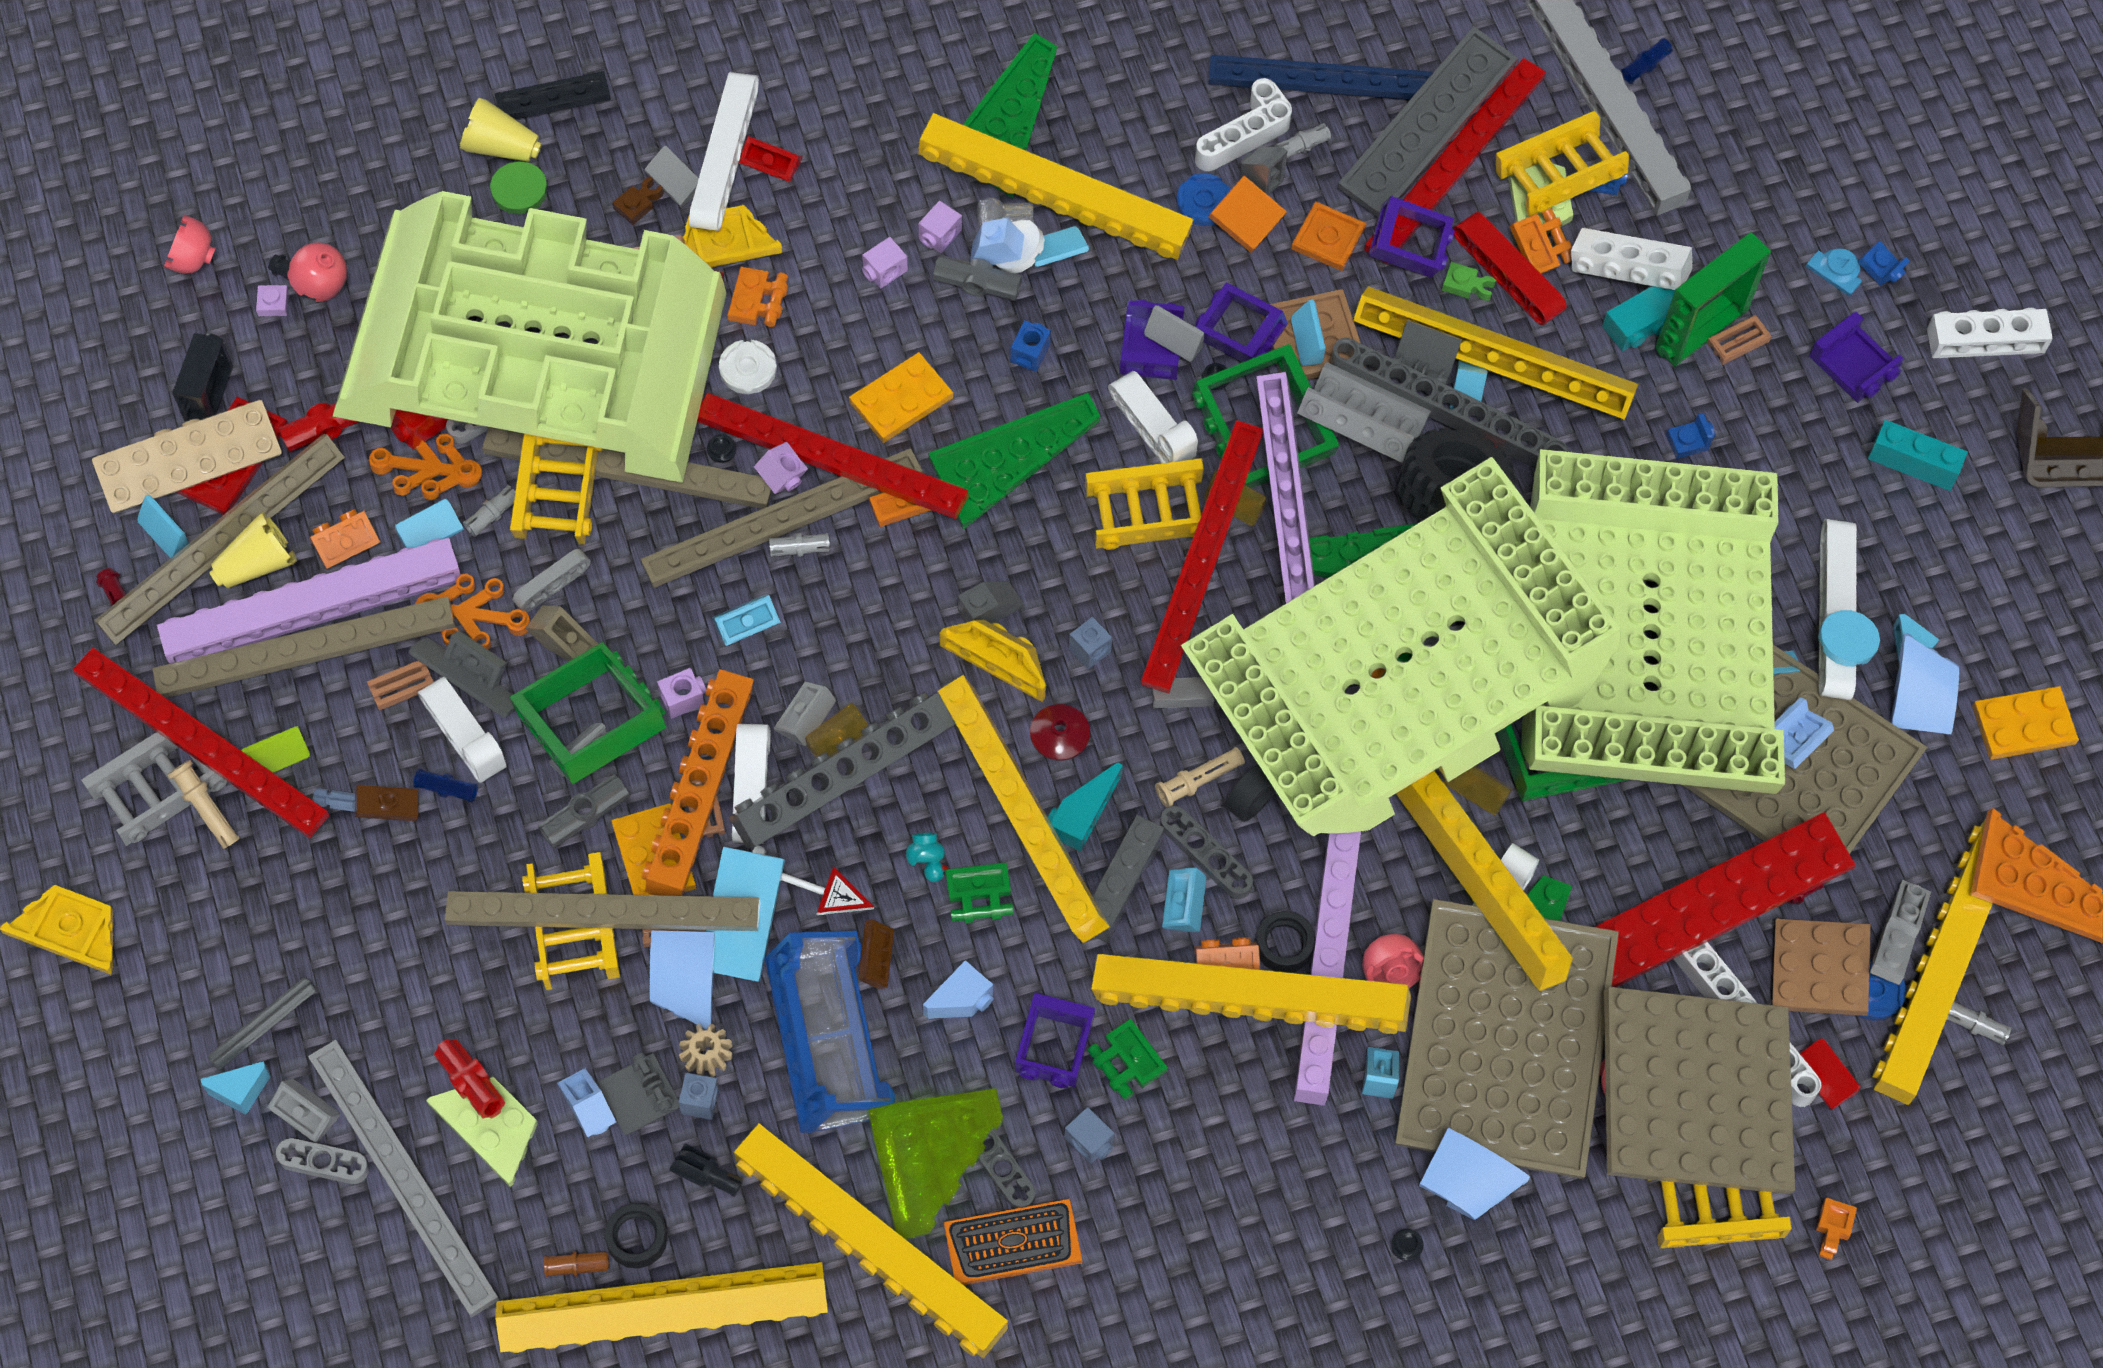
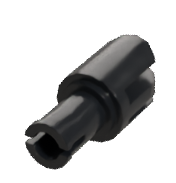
(704, 1170)

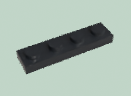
(554, 95)

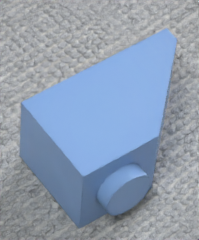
(998, 242)
(960, 995)
(587, 1103)

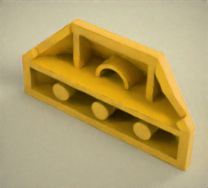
(997, 653)

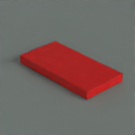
(224, 491)

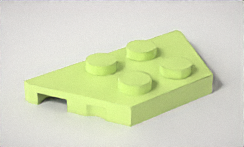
(1518, 194)
(497, 1140)

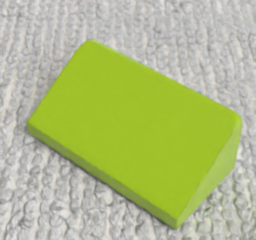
(279, 750)

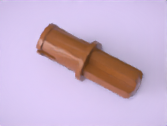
(576, 1264)

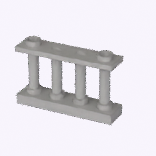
(1364, 412)
(129, 767)

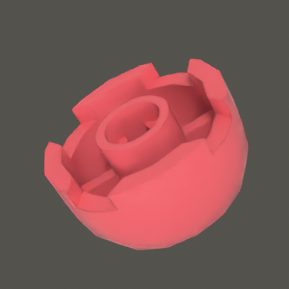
(190, 247)
(317, 271)
(1393, 960)

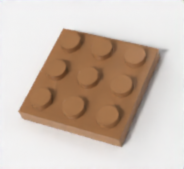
(1334, 320)
(1821, 967)

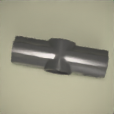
(977, 277)
(567, 820)

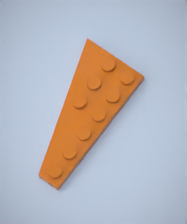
(2034, 881)

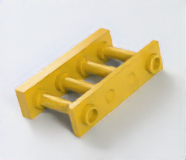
(1552, 143)
(1138, 478)
(529, 492)
(604, 959)
(1708, 1231)

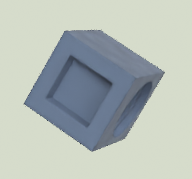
(1090, 643)
(698, 1096)
(1090, 1136)

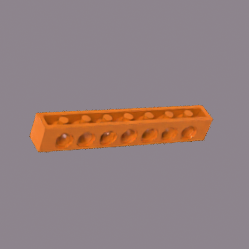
(672, 880)

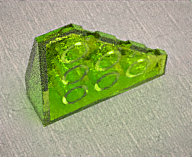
(927, 1149)

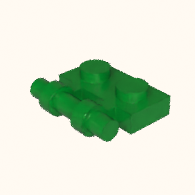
(979, 883)
(1136, 1055)

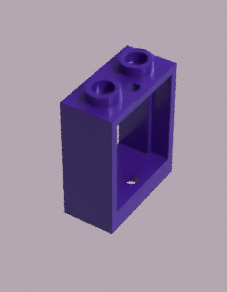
(1383, 251)
(1263, 338)
(1060, 1011)

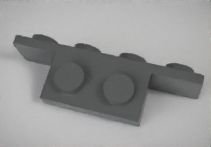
(469, 668)

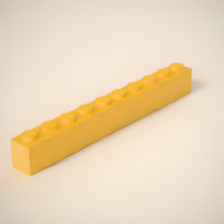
(1055, 186)
(1503, 354)
(1023, 810)
(1487, 881)
(1937, 984)
(1252, 993)
(871, 1241)
(661, 1307)

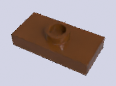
(386, 803)
(876, 954)

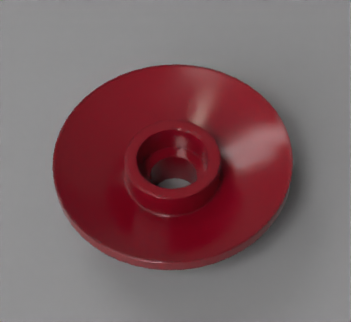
(1060, 744)

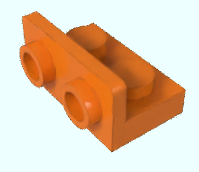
(344, 539)
(1238, 954)

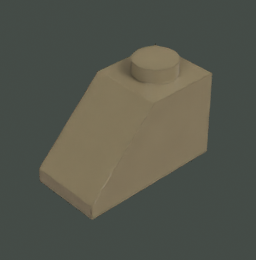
(560, 632)

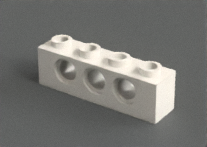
(1631, 259)
(2032, 338)

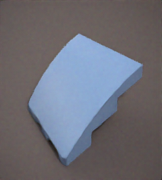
(1924, 689)
(683, 974)
(1470, 1175)

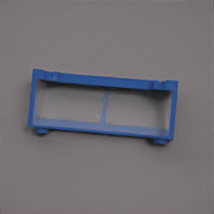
(825, 1029)

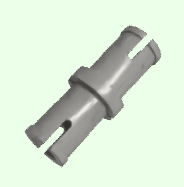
(1304, 141)
(490, 511)
(799, 544)
(1979, 1023)

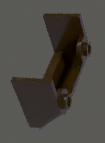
(2056, 459)

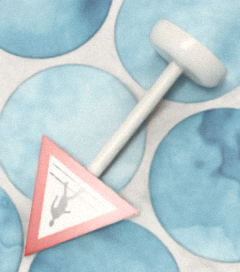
(837, 896)

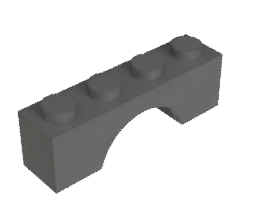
(1125, 870)

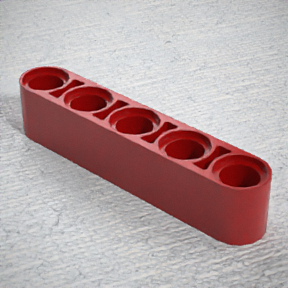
(1509, 268)

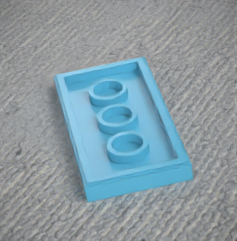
(746, 875)

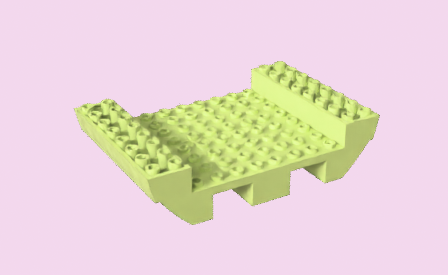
(627, 394)
(1708, 549)
(1526, 642)

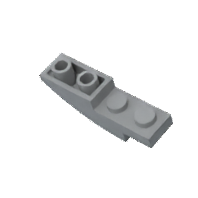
(1900, 932)

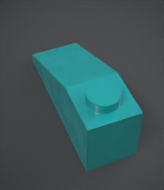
(1083, 808)

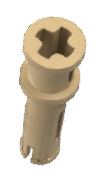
(1189, 786)
(195, 792)

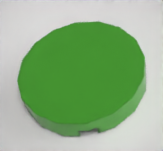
(518, 187)

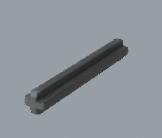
(261, 1023)

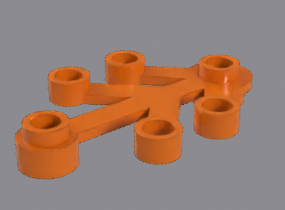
(428, 468)
(469, 610)

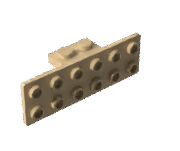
(186, 456)

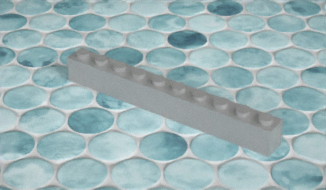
(1615, 104)

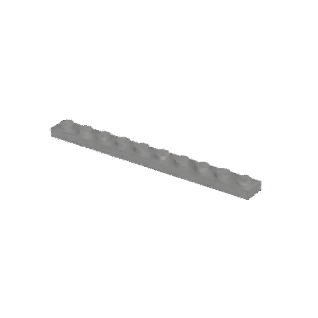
(404, 1179)

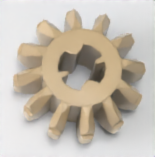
(698, 1042)

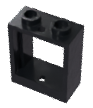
(202, 377)

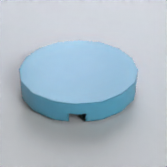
(1849, 638)

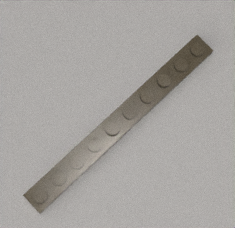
(697, 481)
(762, 525)
(204, 549)
(304, 647)
(602, 911)

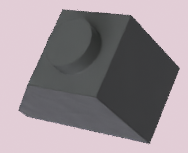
(1265, 167)
(989, 601)

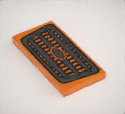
(1013, 1242)

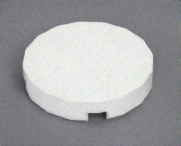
(1032, 245)
(747, 366)

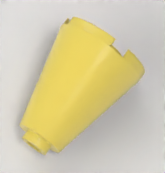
(498, 134)
(252, 554)

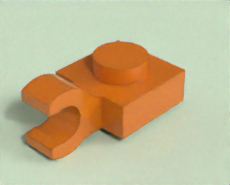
(1836, 1222)

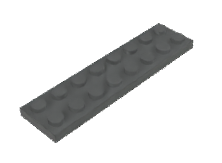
(1428, 121)

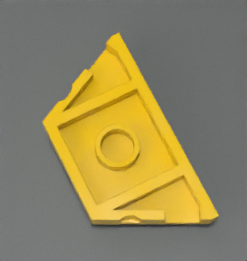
(736, 241)
(68, 927)

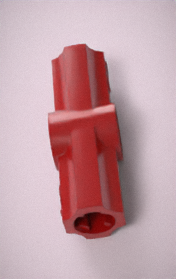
(318, 421)
(469, 1078)

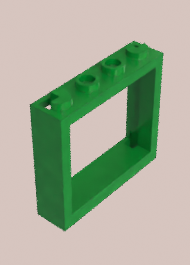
(1734, 273)
(1298, 383)
(567, 680)
(1545, 783)

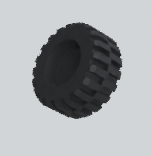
(1437, 460)

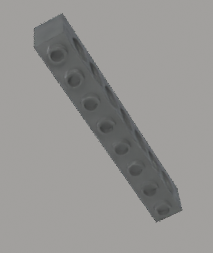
(934, 720)

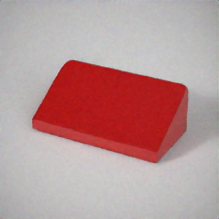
(770, 159)
(1835, 1079)

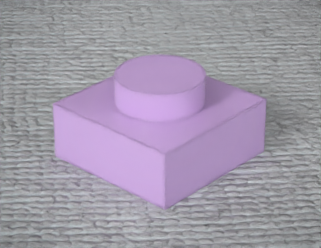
(272, 300)

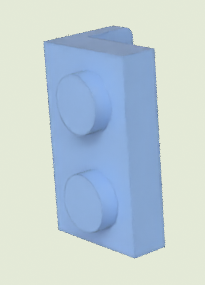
(1802, 732)

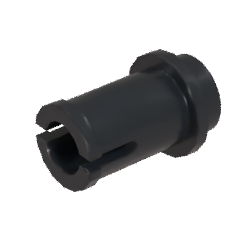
(279, 265)

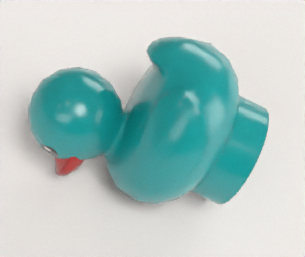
(927, 850)

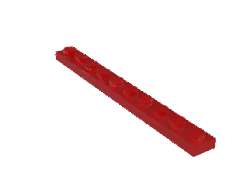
(1467, 146)
(833, 456)
(1202, 557)
(201, 743)

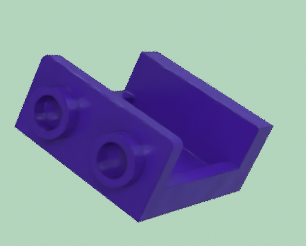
(1141, 352)
(1855, 359)

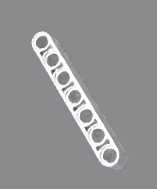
(723, 151)
(1836, 594)
(1722, 976)

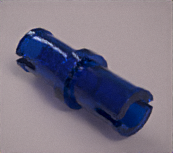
(1646, 60)
(445, 785)

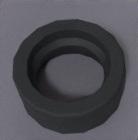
(1250, 794)
(1286, 919)
(629, 1212)

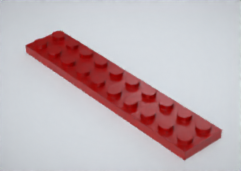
(1727, 896)

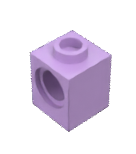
(940, 227)
(884, 263)
(781, 468)
(681, 704)

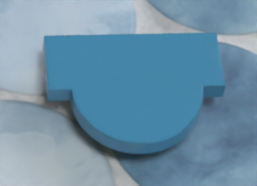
(1838, 268)

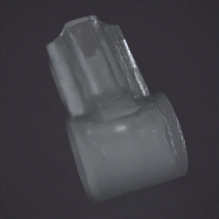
(993, 209)

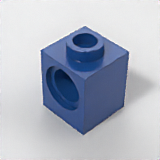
(1026, 355)

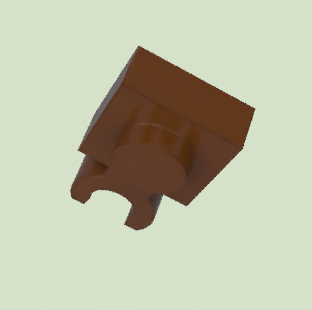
(637, 203)

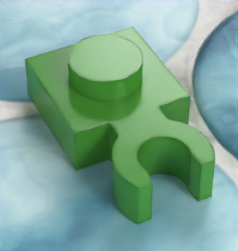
(1464, 280)

